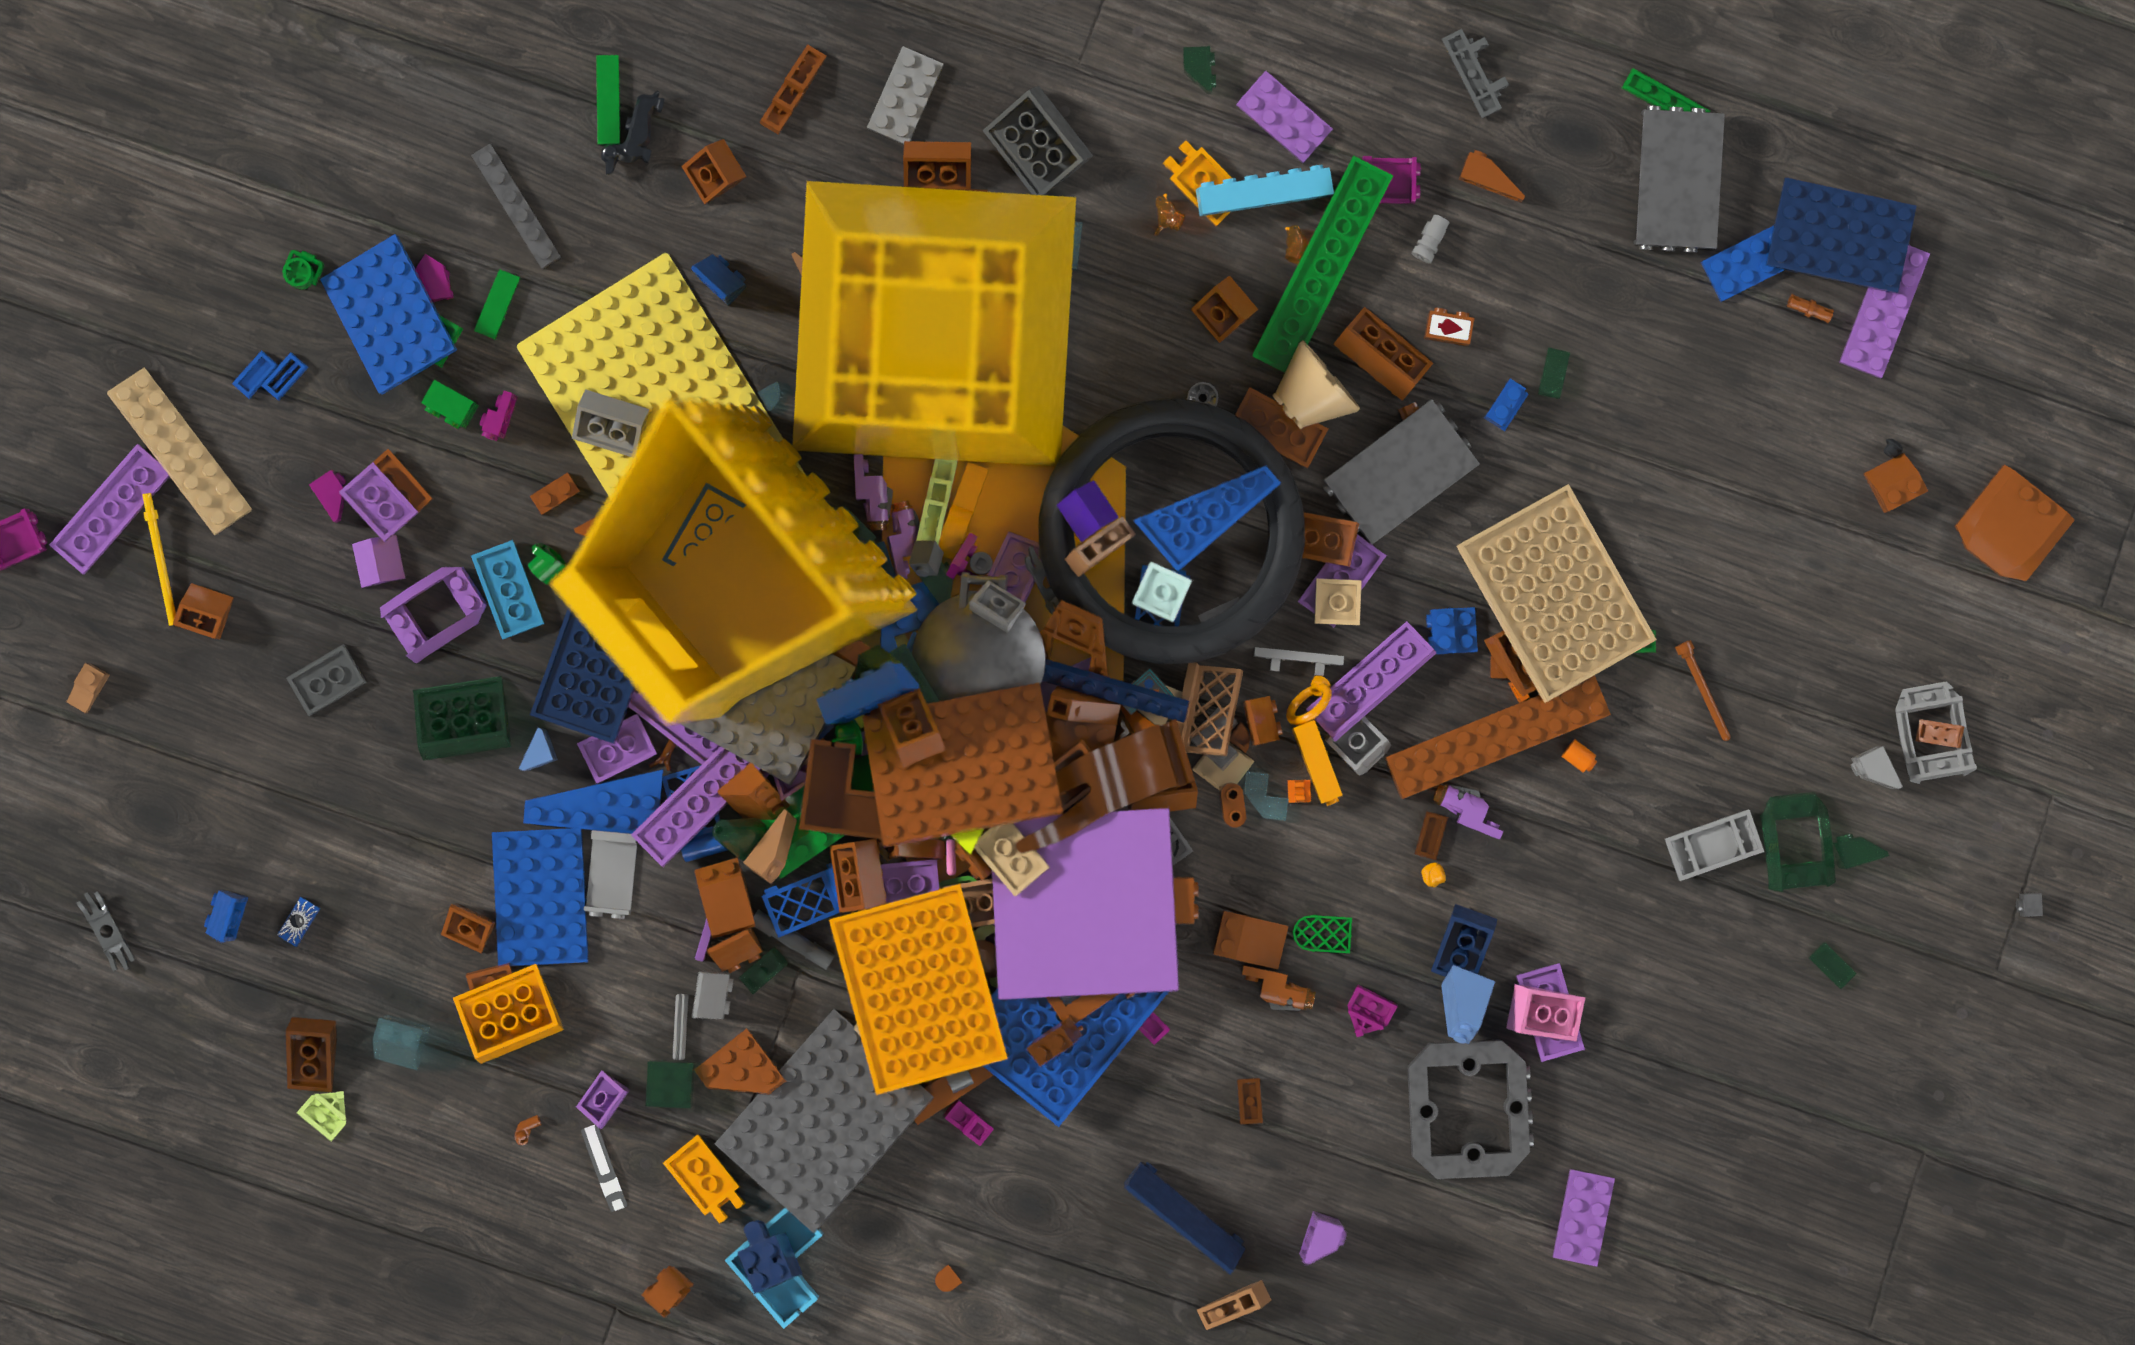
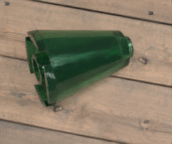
(740, 835)

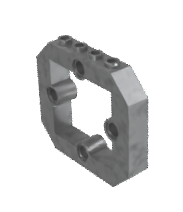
(1487, 1163)

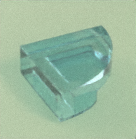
(770, 396)

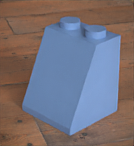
(1465, 1002)

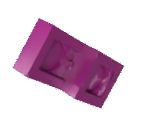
(968, 1122)

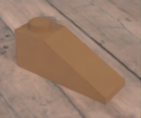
(1099, 546)
(772, 850)
(1234, 1305)

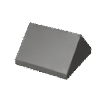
(996, 606)

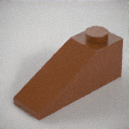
(1486, 175)

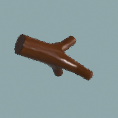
(665, 756)

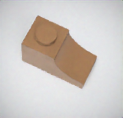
(87, 687)

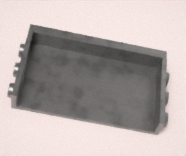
(1679, 179)
(1401, 471)

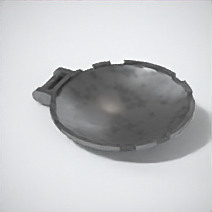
(971, 655)

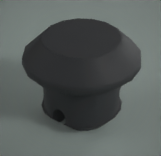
(1892, 448)

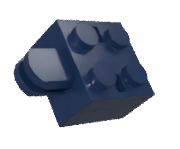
(768, 1259)

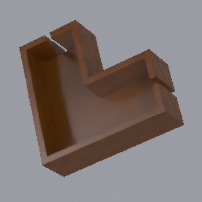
(827, 797)

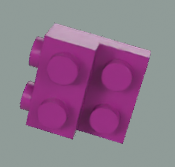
(496, 423)

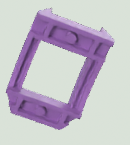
(407, 628)

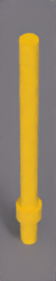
(151, 516)

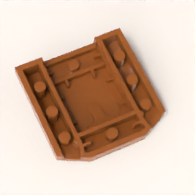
(2012, 525)

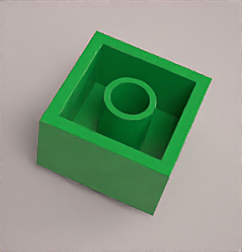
(447, 402)

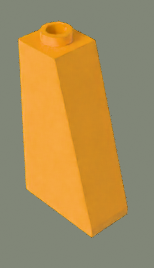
(1317, 762)

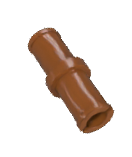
(1810, 308)

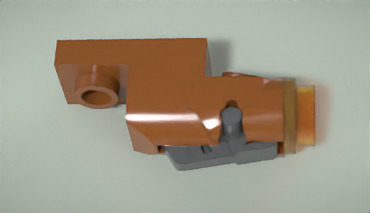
(1277, 992)

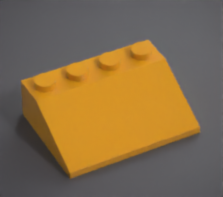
(507, 1014)

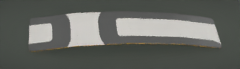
(603, 1168)

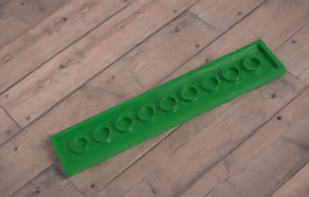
(1323, 263)

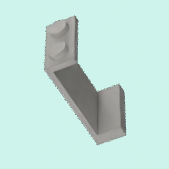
(611, 874)

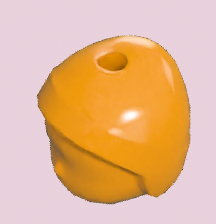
(1433, 874)

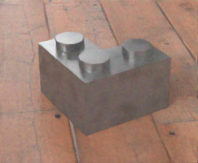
(1221, 761)

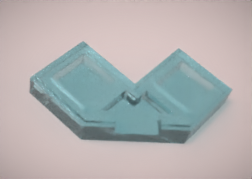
(1256, 791)

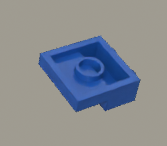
(1452, 630)

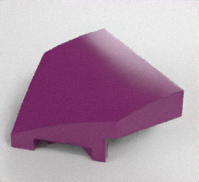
(434, 278)
(1369, 1011)

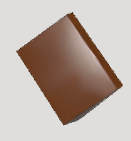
(467, 927)

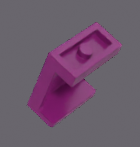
(1403, 185)
(20, 538)

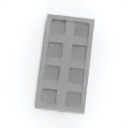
(905, 95)

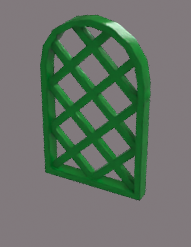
(1333, 918)

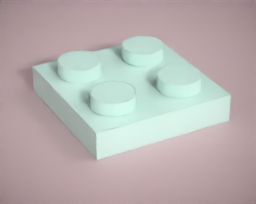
(1161, 592)

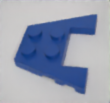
(924, 602)

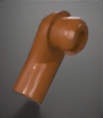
(524, 1128)

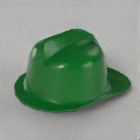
(850, 734)

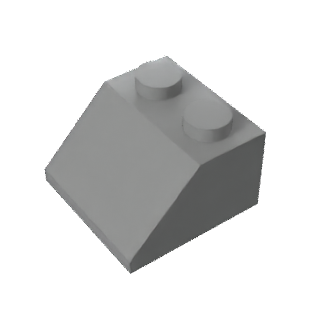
(1876, 767)

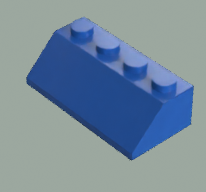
(865, 694)

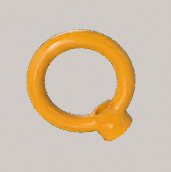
(1319, 686)

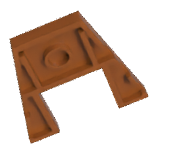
(1078, 630)

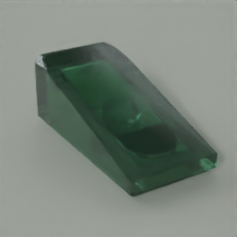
(763, 970)

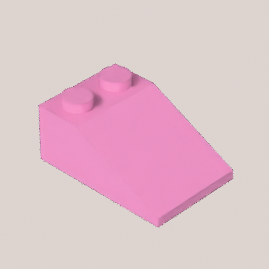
(1545, 1013)

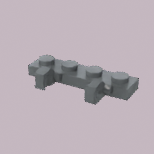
(1464, 56)

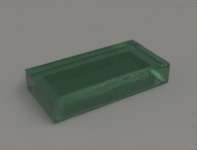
(1832, 965)

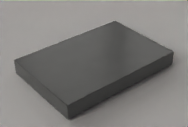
(326, 680)

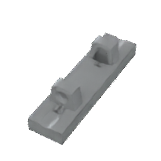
(1277, 655)

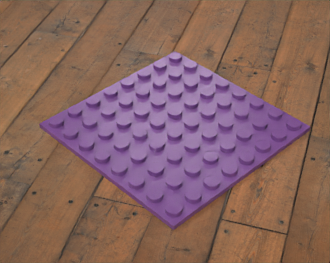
(1095, 916)

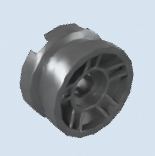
(1204, 389)

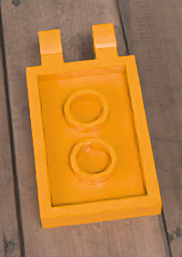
(1194, 170)
(704, 1178)

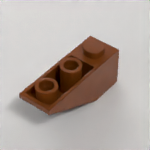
(1080, 707)

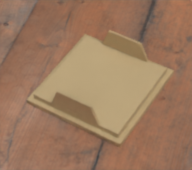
(1233, 773)

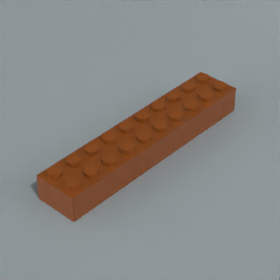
(1495, 737)

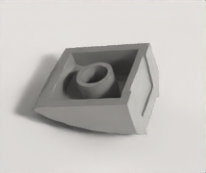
(1361, 746)

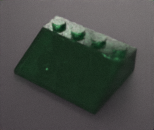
(461, 718)

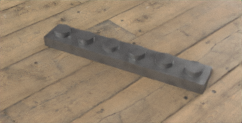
(516, 206)

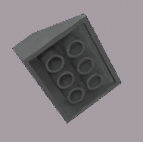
(1037, 142)

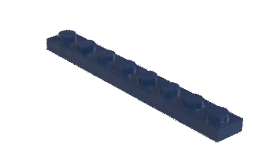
(1115, 691)

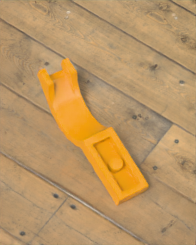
(962, 509)

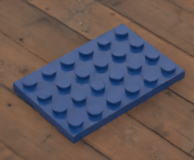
(388, 314)
(540, 897)

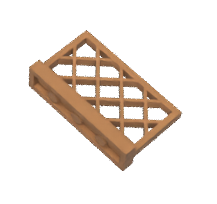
(1192, 693)

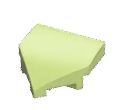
(325, 1113)

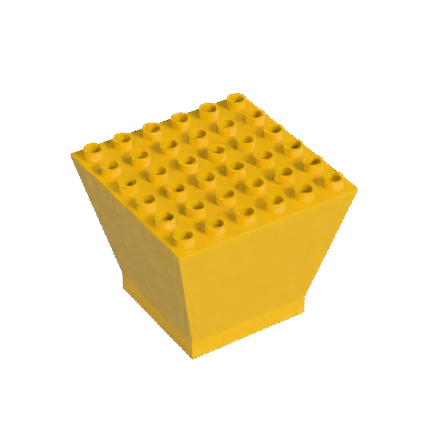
(933, 323)
(749, 600)

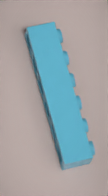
(1265, 191)

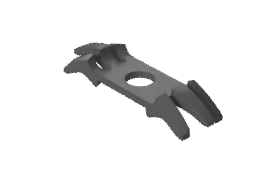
(1039, 574)
(101, 918)

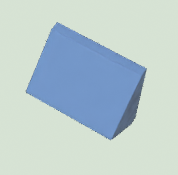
(539, 752)

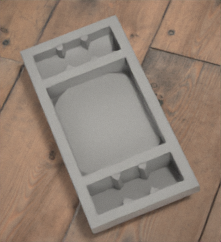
(1714, 845)

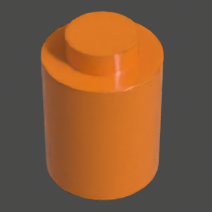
(1579, 756)

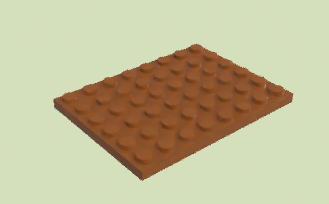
(990, 774)

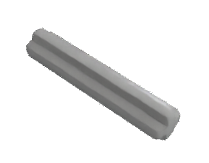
(680, 1026)

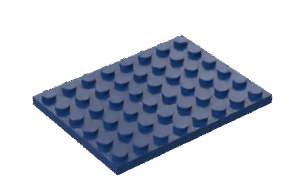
(1067, 1077)

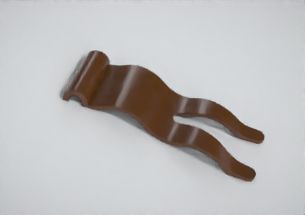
(1116, 778)

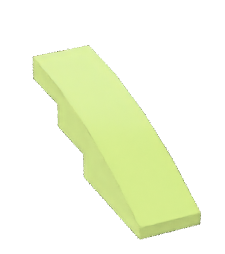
(937, 500)

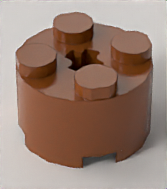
(668, 1291)

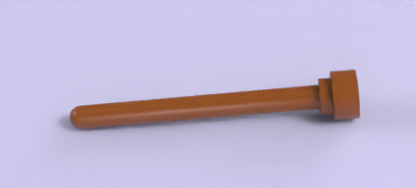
(1686, 651)

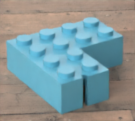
(791, 1295)

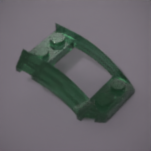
(1800, 874)

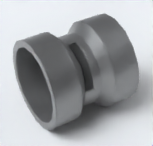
(981, 563)

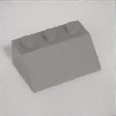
(609, 423)

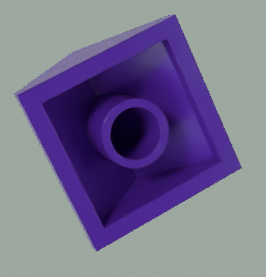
(1087, 511)

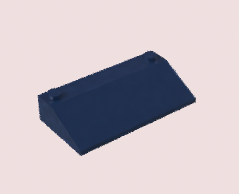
(1185, 1217)

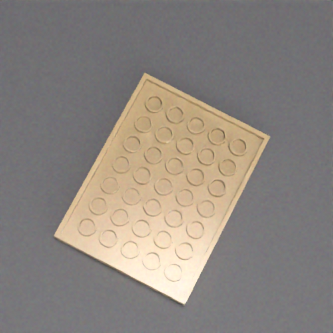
(1556, 593)

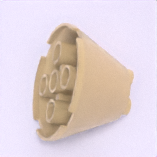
(1312, 391)

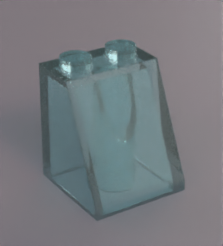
(399, 1041)

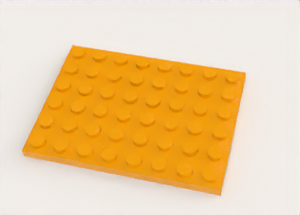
(918, 989)

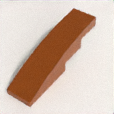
(793, 89)

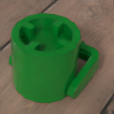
(299, 272)
(547, 563)

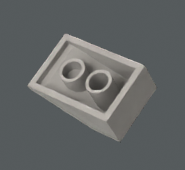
(712, 995)

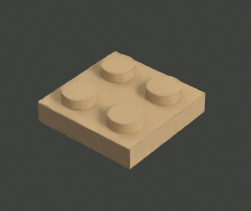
(1337, 602)

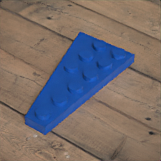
(1197, 521)
(606, 806)

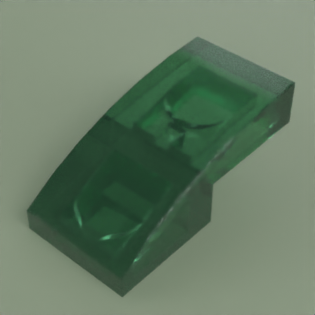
(1553, 373)

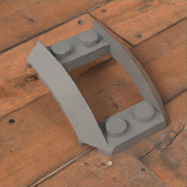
(1939, 764)

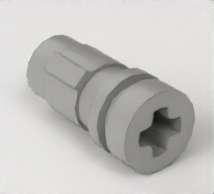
(1432, 236)

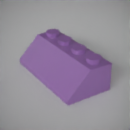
(1321, 1237)

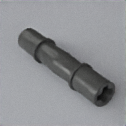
(794, 941)

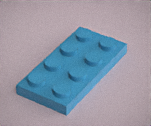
(507, 589)

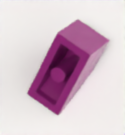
(327, 491)

